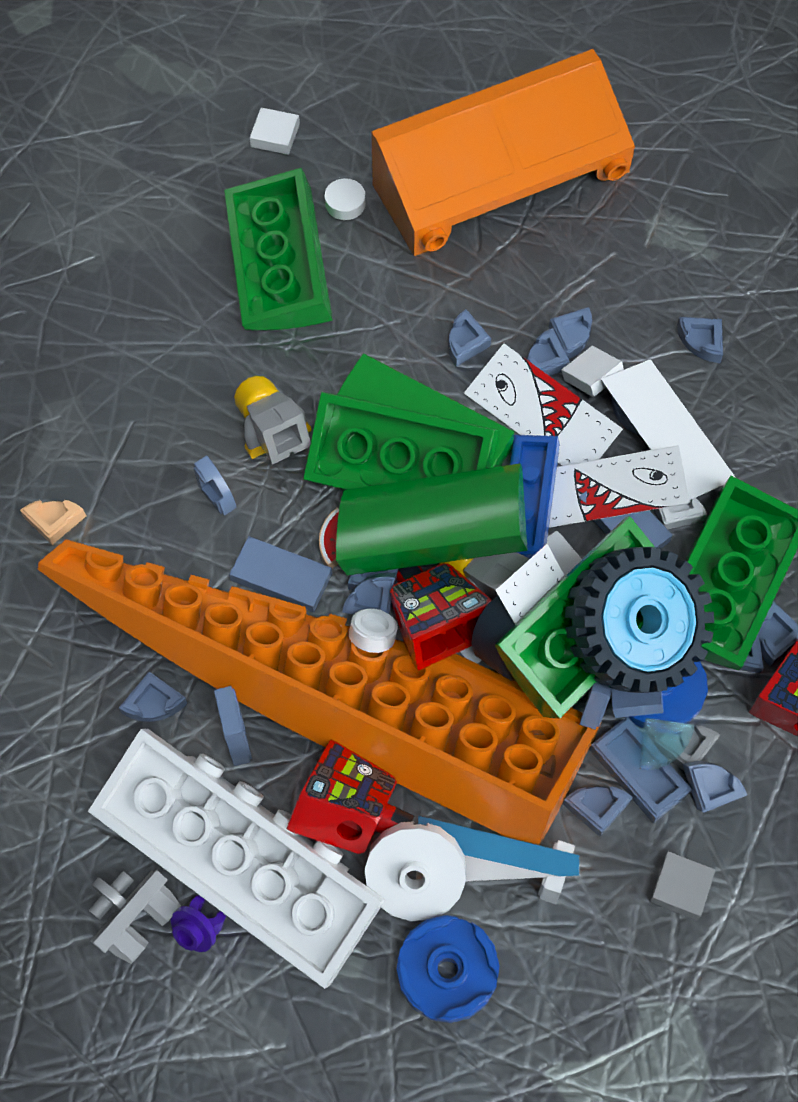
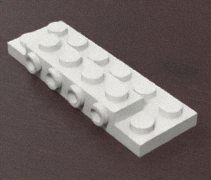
(238, 854)

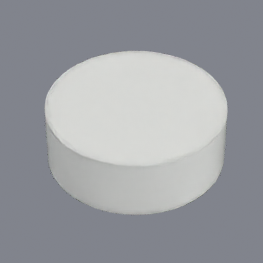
(345, 199)
(373, 630)

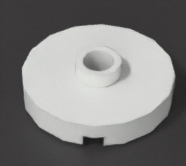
(420, 849)

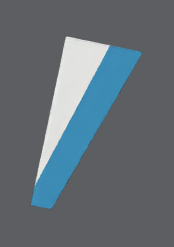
(502, 858)

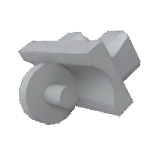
(148, 896)

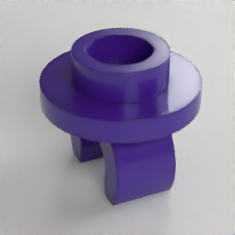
(193, 929)

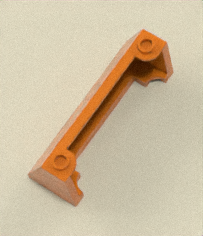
(499, 148)

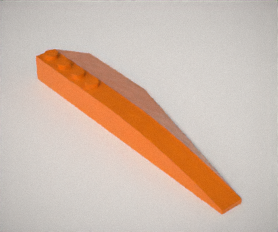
(433, 729)

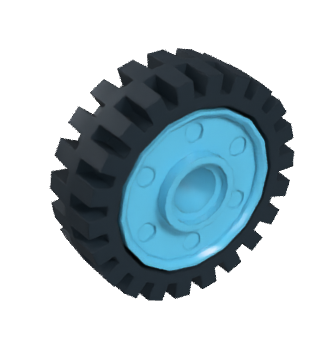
(607, 627)

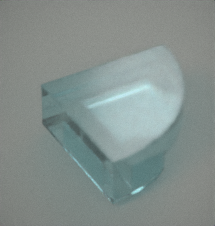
(663, 742)

